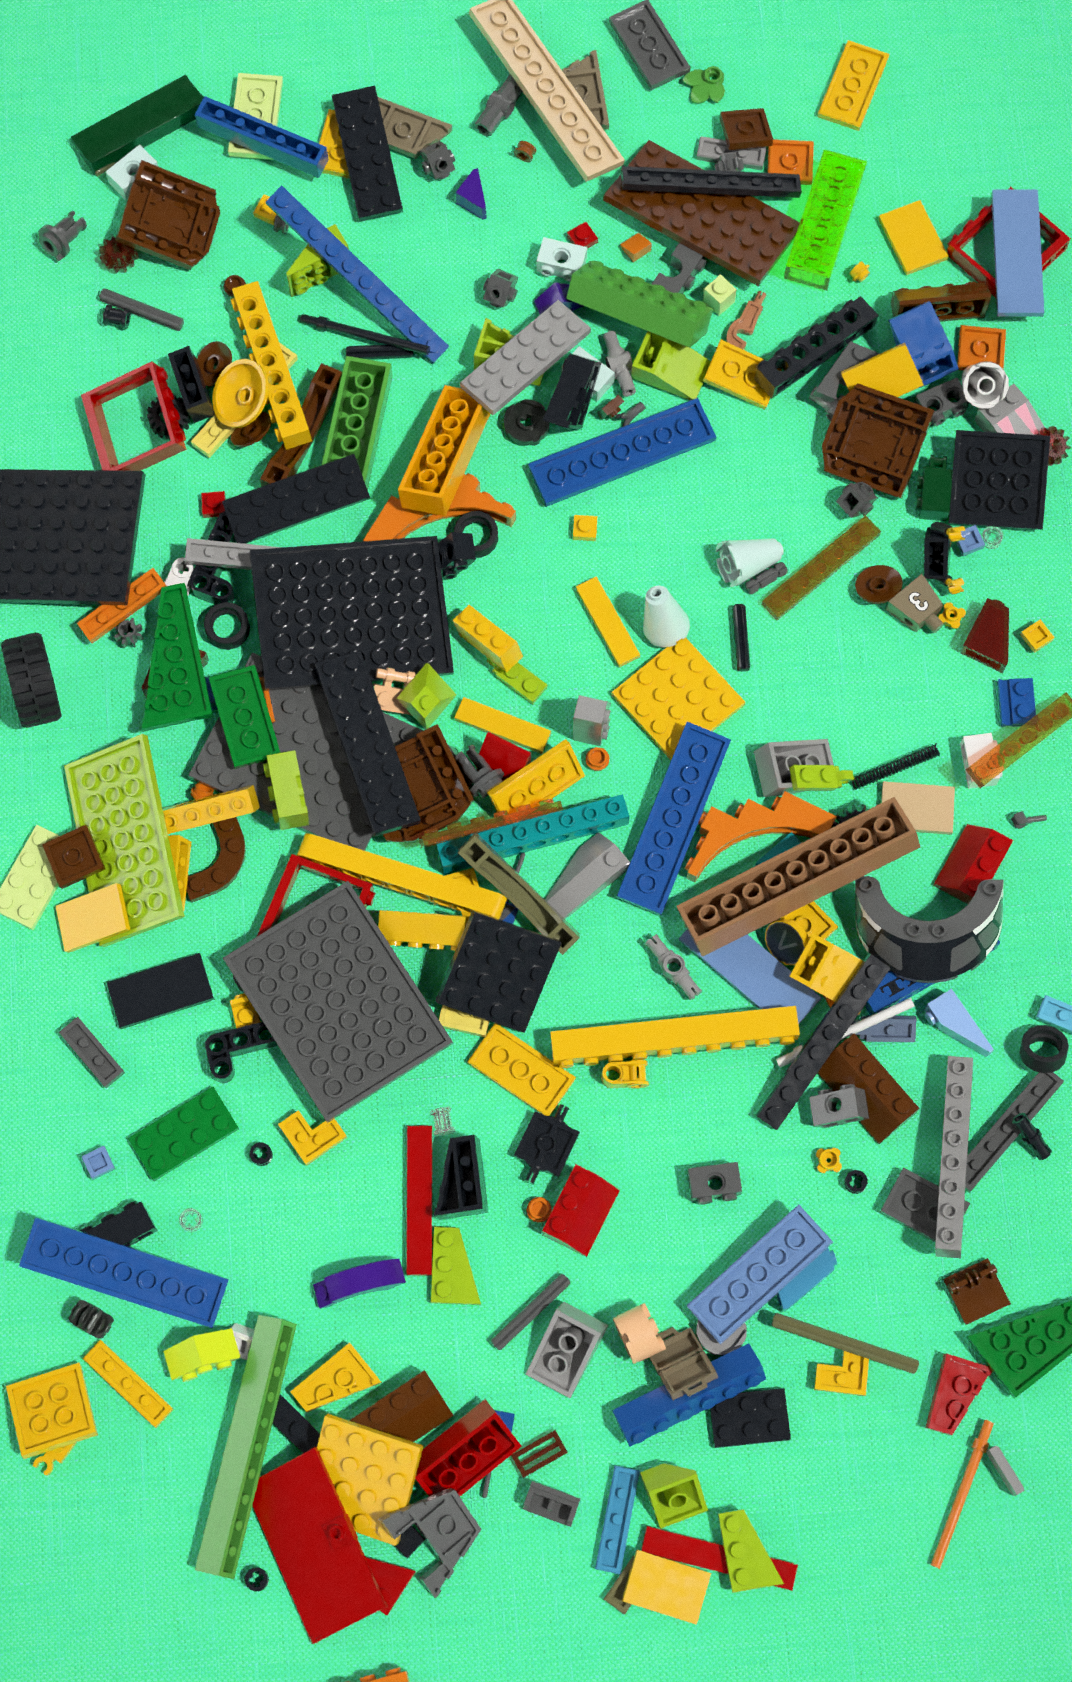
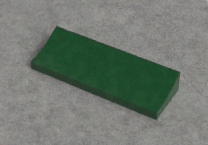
(138, 124)

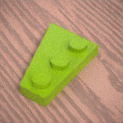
(451, 1270)
(745, 1555)

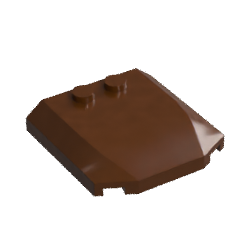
(169, 216)
(875, 439)
(433, 782)

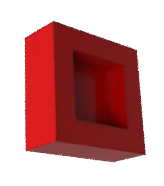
(582, 236)
(212, 503)

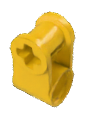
(627, 1074)

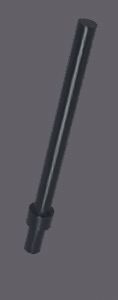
(324, 323)

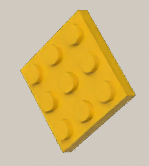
(51, 1410)

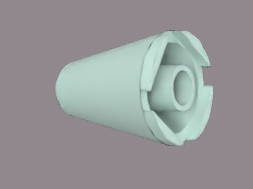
(746, 558)
(664, 618)

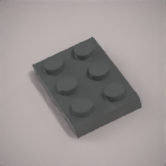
(914, 1204)

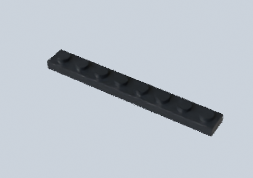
(711, 182)
(823, 1041)
(306, 1437)

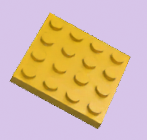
(676, 690)
(369, 1472)

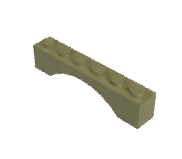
(518, 891)

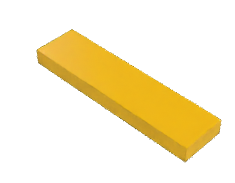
(607, 622)
(502, 725)
(128, 1383)

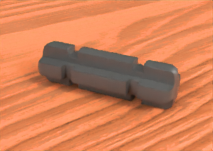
(766, 577)

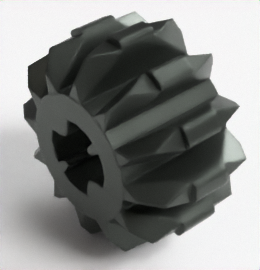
(91, 1319)

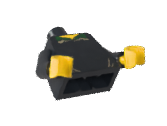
(938, 552)

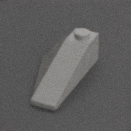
(587, 874)

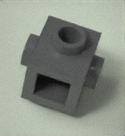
(437, 160)
(500, 288)
(857, 499)

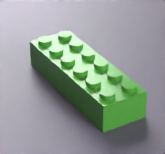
(640, 303)
(359, 412)

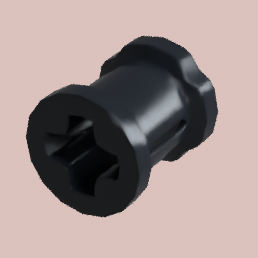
(116, 316)

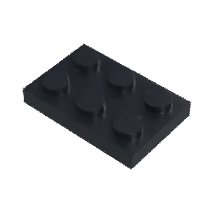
(751, 1419)

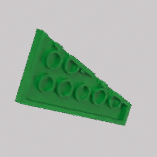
(176, 673)
(1026, 1347)

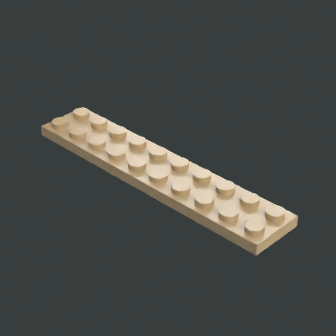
(547, 88)

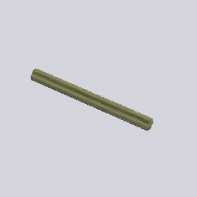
(845, 1343)

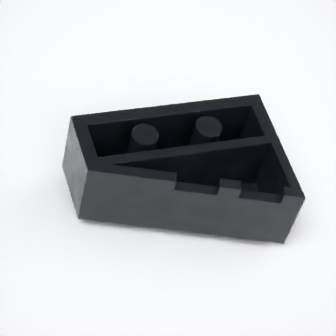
(573, 392)
(463, 1180)

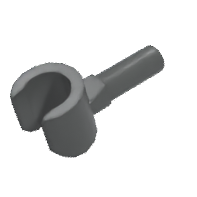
(1021, 821)

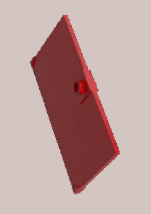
(316, 1546)

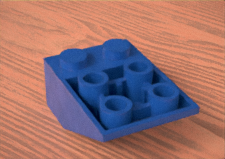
(925, 341)

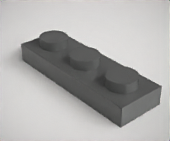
(92, 1052)

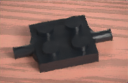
(546, 1144)

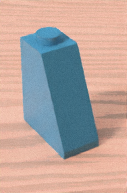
(807, 1280)

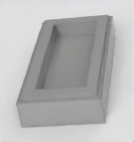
(1005, 1470)

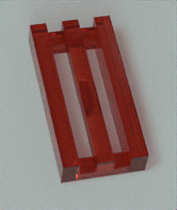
(520, 1465)

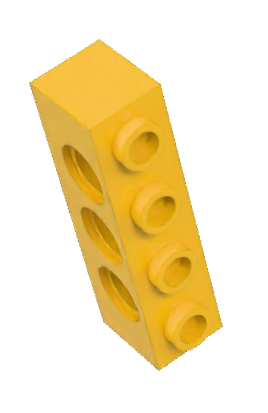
(210, 809)

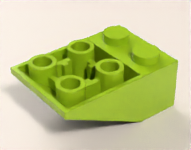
(311, 268)
(670, 366)

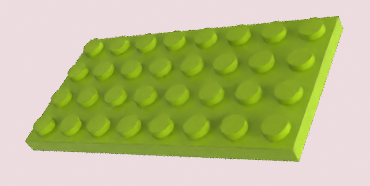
(122, 806)

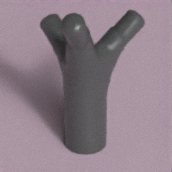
(631, 414)

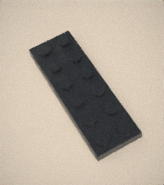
(367, 153)
(296, 499)

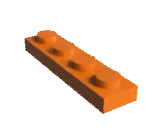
(109, 616)

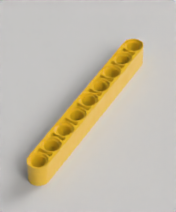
(401, 877)

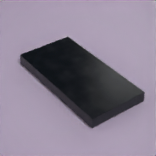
(160, 991)

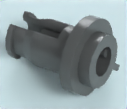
(56, 238)
(485, 778)

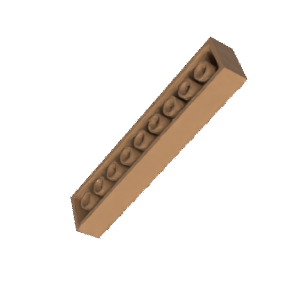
(798, 876)

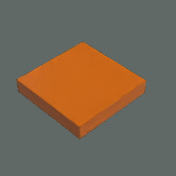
(792, 158)
(980, 345)

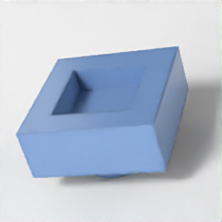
(972, 543)
(98, 1162)

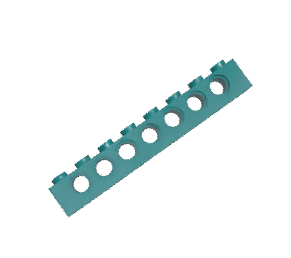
(542, 831)

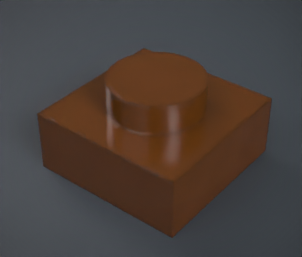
(611, 408)

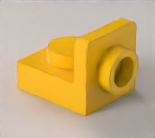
(243, 1011)

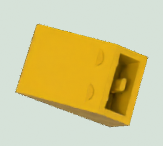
(825, 967)

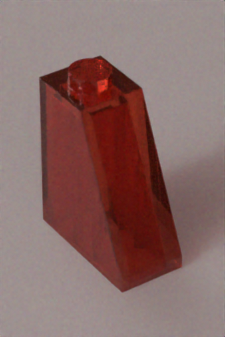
(990, 636)

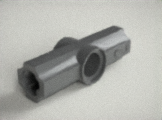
(498, 107)

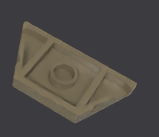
(587, 81)
(410, 130)

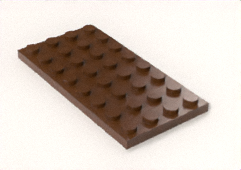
(725, 228)

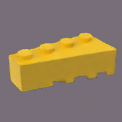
(422, 928)

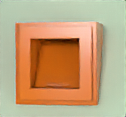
(636, 247)

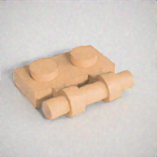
(386, 694)

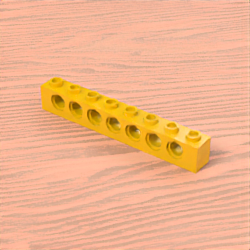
(248, 298)

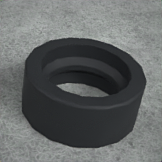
(482, 518)
(222, 609)
(1046, 1034)

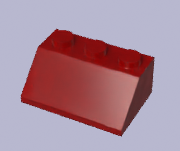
(972, 861)
(580, 1211)

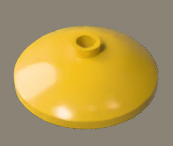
(240, 393)

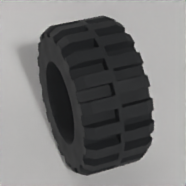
(31, 680)

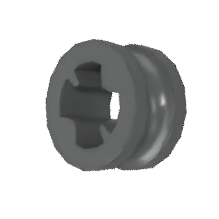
(279, 224)

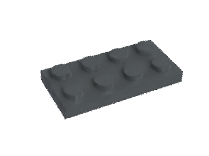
(649, 44)

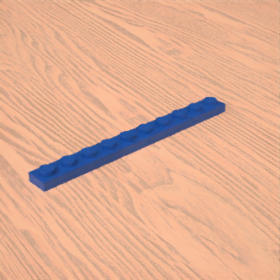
(355, 272)

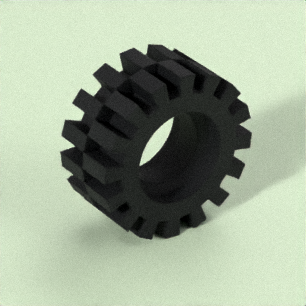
(155, 412)

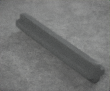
(141, 309)
(530, 1312)

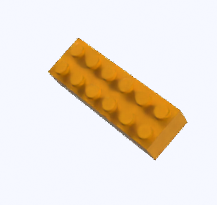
(443, 452)

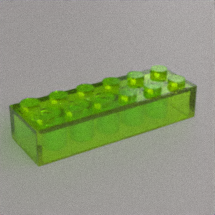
(825, 219)

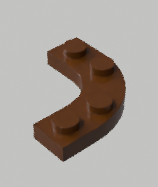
(227, 865)

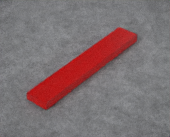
(419, 1200)
(703, 1554)

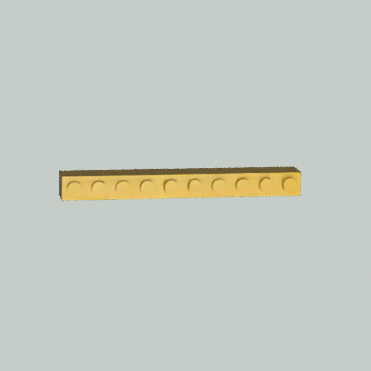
(675, 1036)

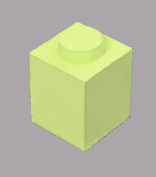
(719, 295)

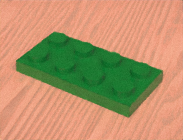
(244, 716)
(183, 1133)

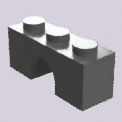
(688, 264)

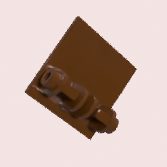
(977, 1291)

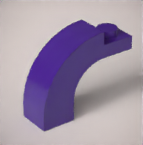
(358, 1281)

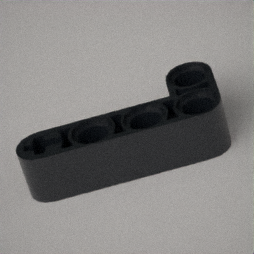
(212, 575)
(231, 1050)

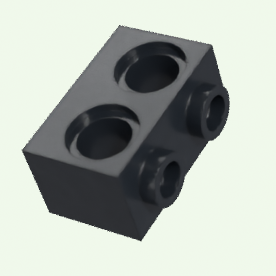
(456, 553)

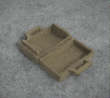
(683, 1364)

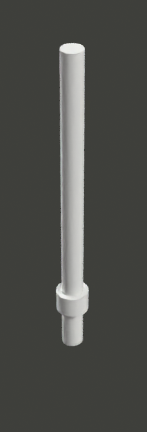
(856, 1027)

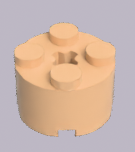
(639, 1333)

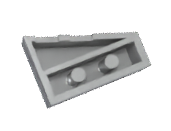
(591, 720)

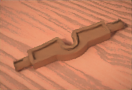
(747, 321)

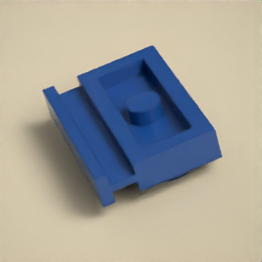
(1016, 701)

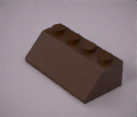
(949, 301)
(886, 1100)
(408, 1410)

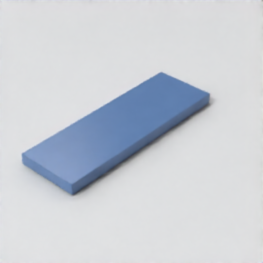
(1017, 253)
(757, 975)
(759, 1274)

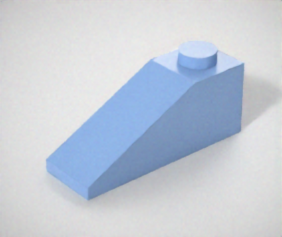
(954, 1020)

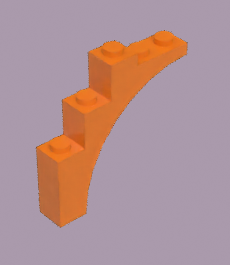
(399, 522)
(753, 820)

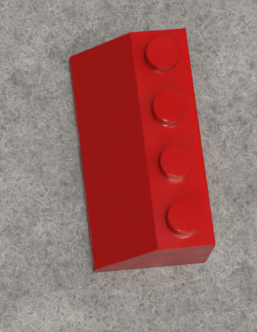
(466, 1452)

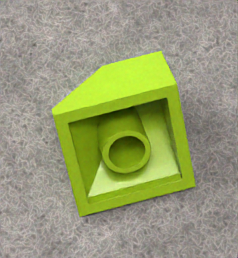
(426, 696)
(673, 1493)

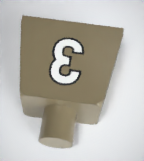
(917, 606)

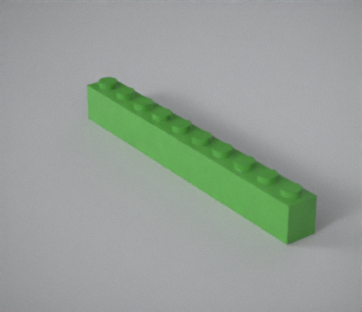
(245, 1447)

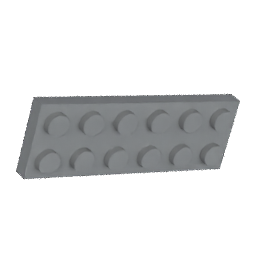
(525, 357)

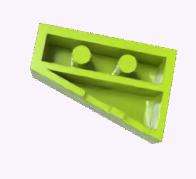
(490, 341)
(286, 790)

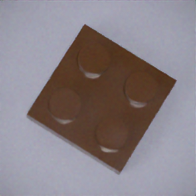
(746, 128)
(74, 856)

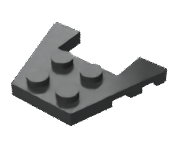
(850, 356)
(445, 1526)

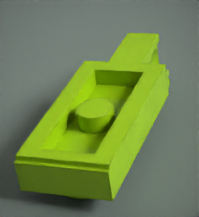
(520, 681)
(819, 777)

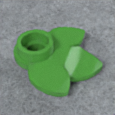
(704, 87)

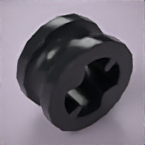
(261, 1162)
(848, 1179)
(250, 1574)

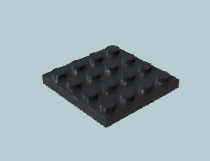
(999, 479)
(498, 971)

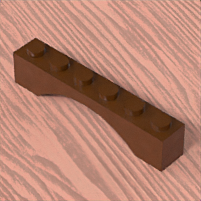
(315, 408)

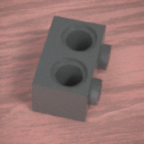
(938, 398)

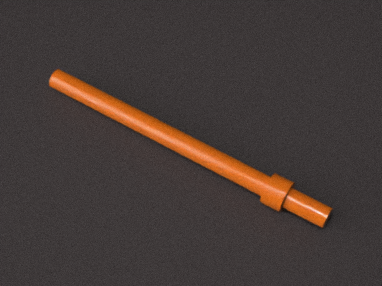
(979, 1447)

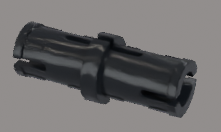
(1032, 1136)

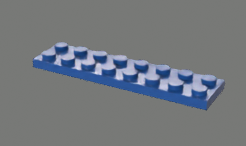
(622, 452)
(673, 818)
(123, 1272)

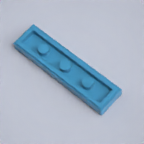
(617, 1520)

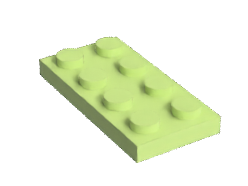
(258, 97)
(29, 882)

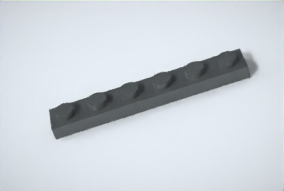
(1004, 1131)

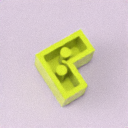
(201, 1354)

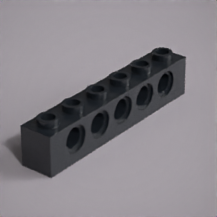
(776, 381)

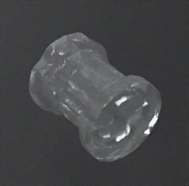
(442, 1121)

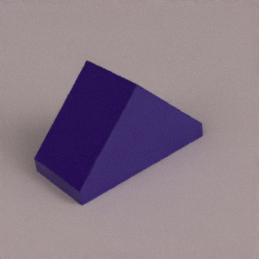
(471, 195)
(555, 292)

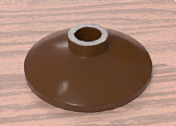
(213, 361)
(253, 432)
(877, 577)

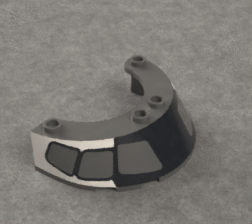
(929, 949)

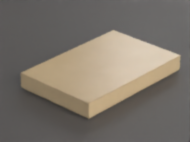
(926, 806)

